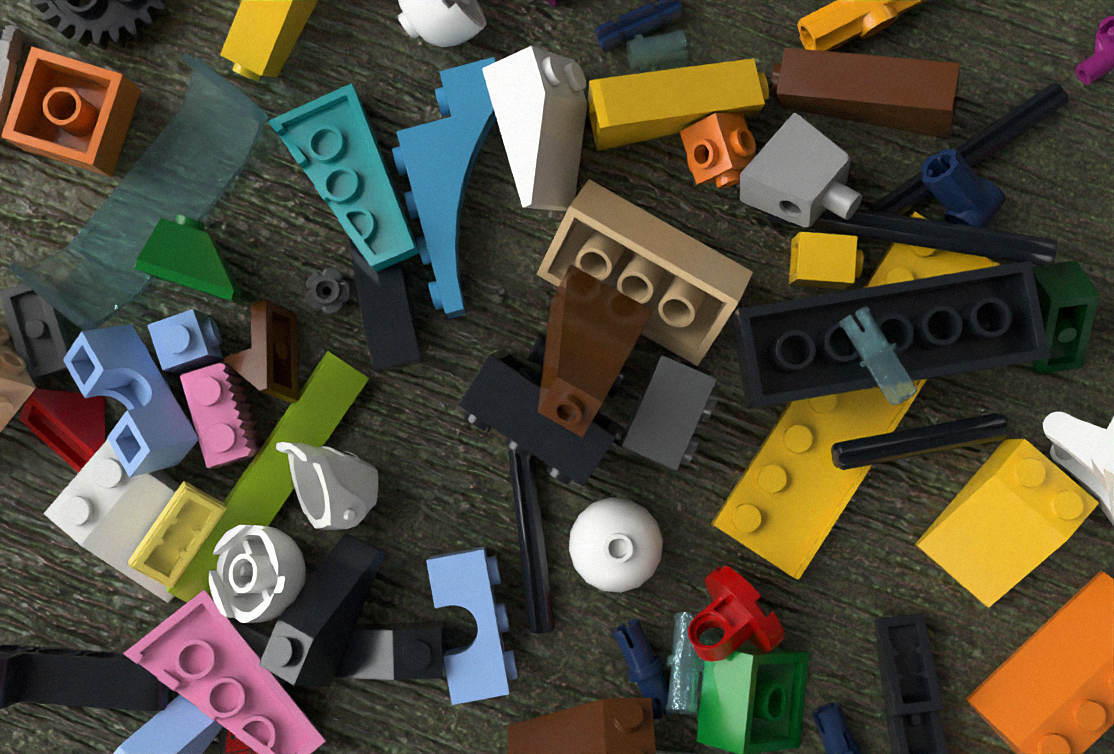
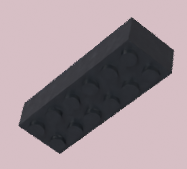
(936, 322)

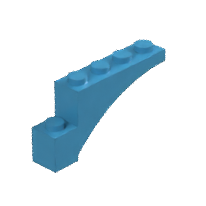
(439, 167)

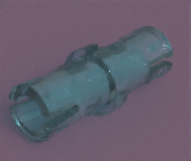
(684, 669)

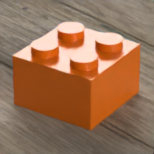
(71, 111)

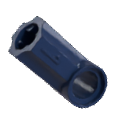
(959, 189)

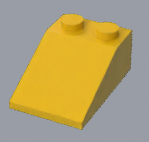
(1006, 521)

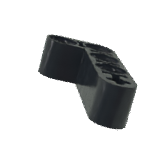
(78, 679)

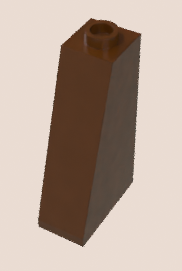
(870, 89)
(586, 347)

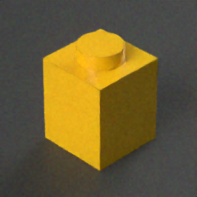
(824, 260)

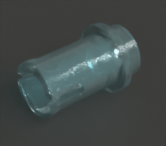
(656, 49)

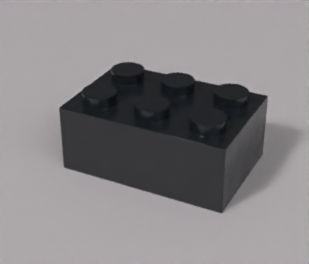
(507, 399)

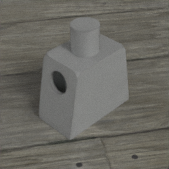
(799, 176)

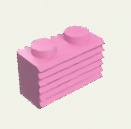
(220, 415)

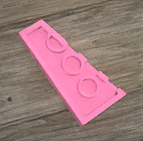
(220, 674)

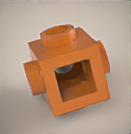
(719, 148)

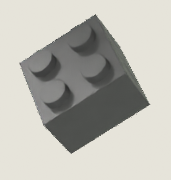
(668, 414)

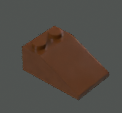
(590, 728)

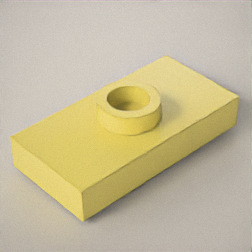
(177, 535)

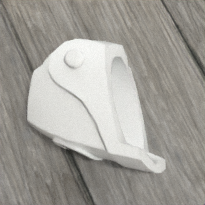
(331, 484)

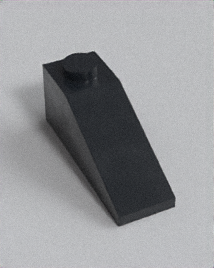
(321, 619)
(395, 651)

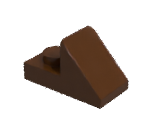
(273, 354)

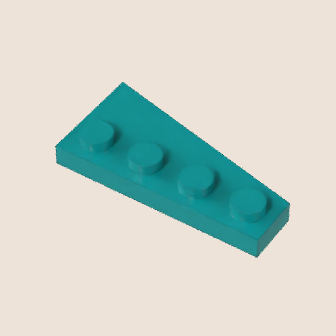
(345, 164)

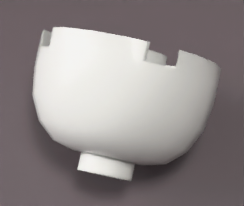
(442, 21)
(615, 545)
(256, 573)

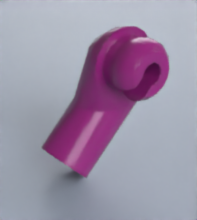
(1103, 56)

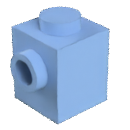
(186, 341)

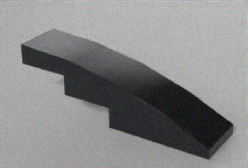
(909, 686)

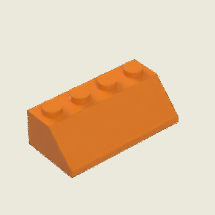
(1059, 682)

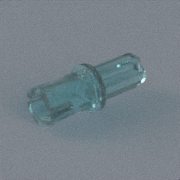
(879, 357)

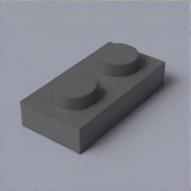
(36, 331)

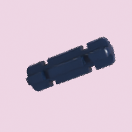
(639, 21)

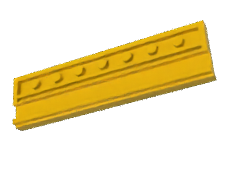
(791, 486)

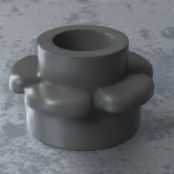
(336, 300)

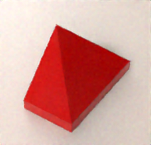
(66, 423)

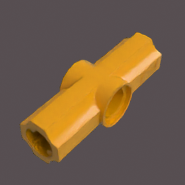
(848, 19)

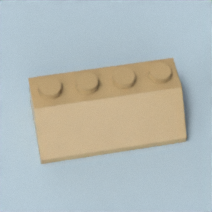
(652, 263)

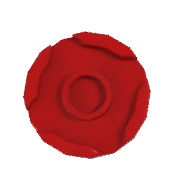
(736, 613)

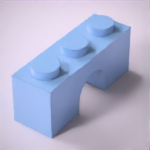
(118, 365)
(482, 666)

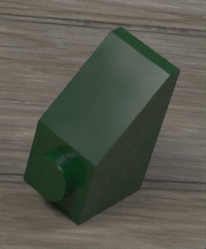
(1068, 313)

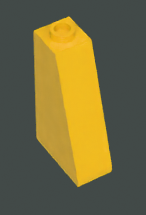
(265, 35)
(670, 100)

